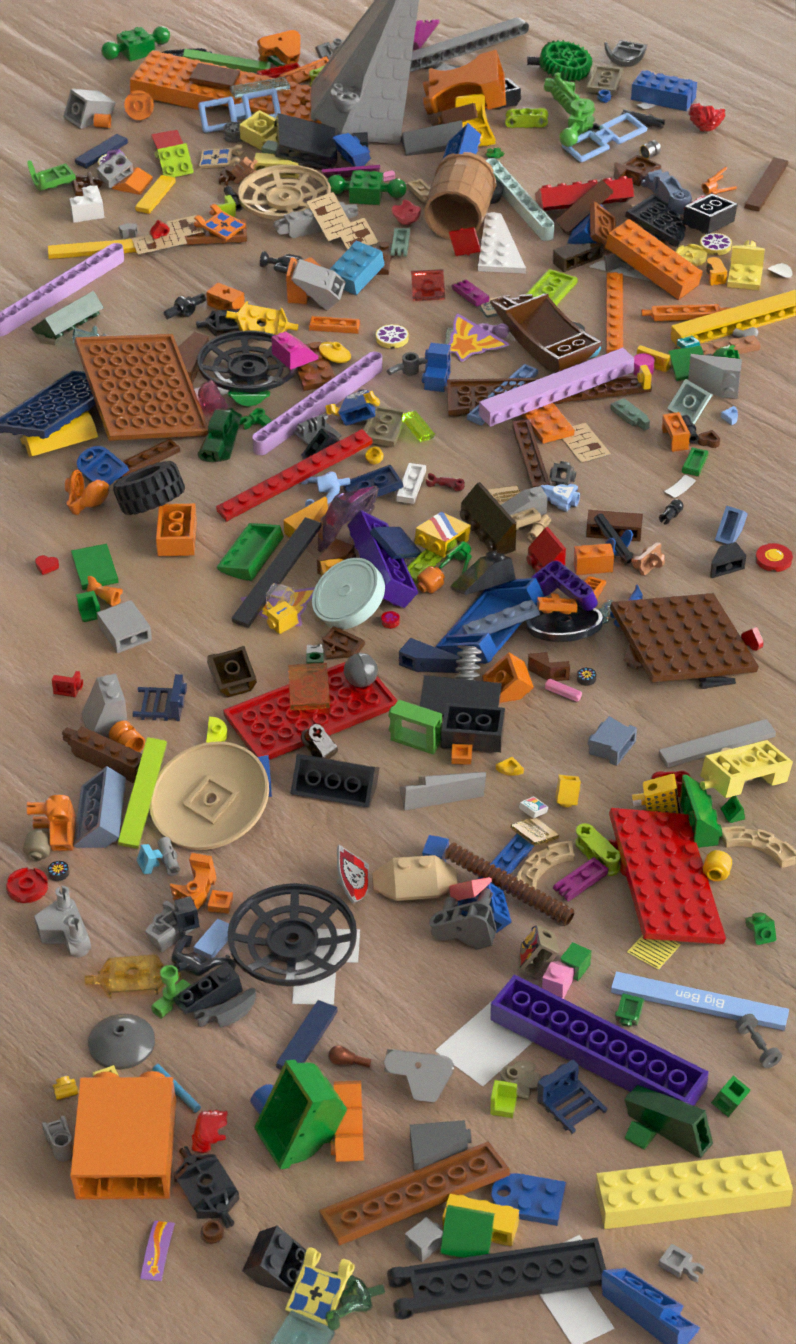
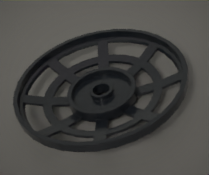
(244, 366)
(292, 929)

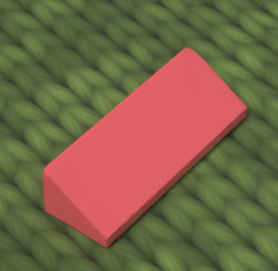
(468, 889)

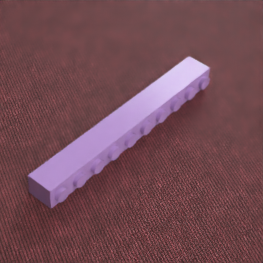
(556, 386)

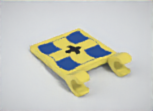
(316, 1289)

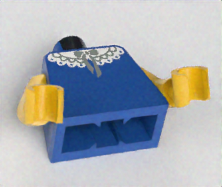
(355, 407)

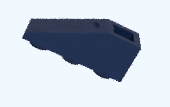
(426, 658)

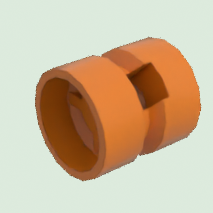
(126, 735)

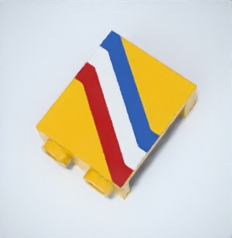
(439, 531)

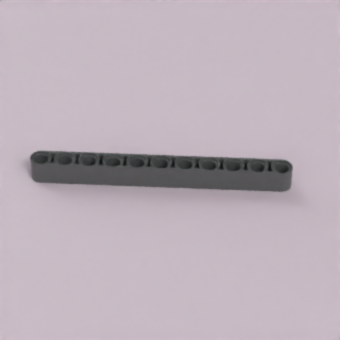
(468, 43)

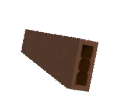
(189, 352)

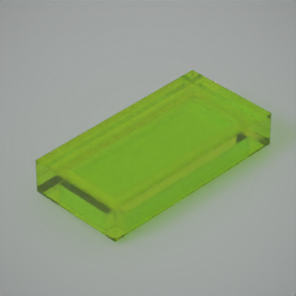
(417, 426)

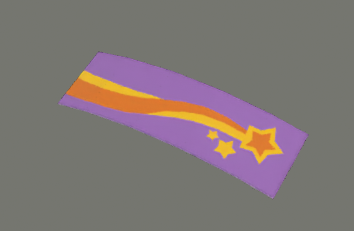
(157, 1250)

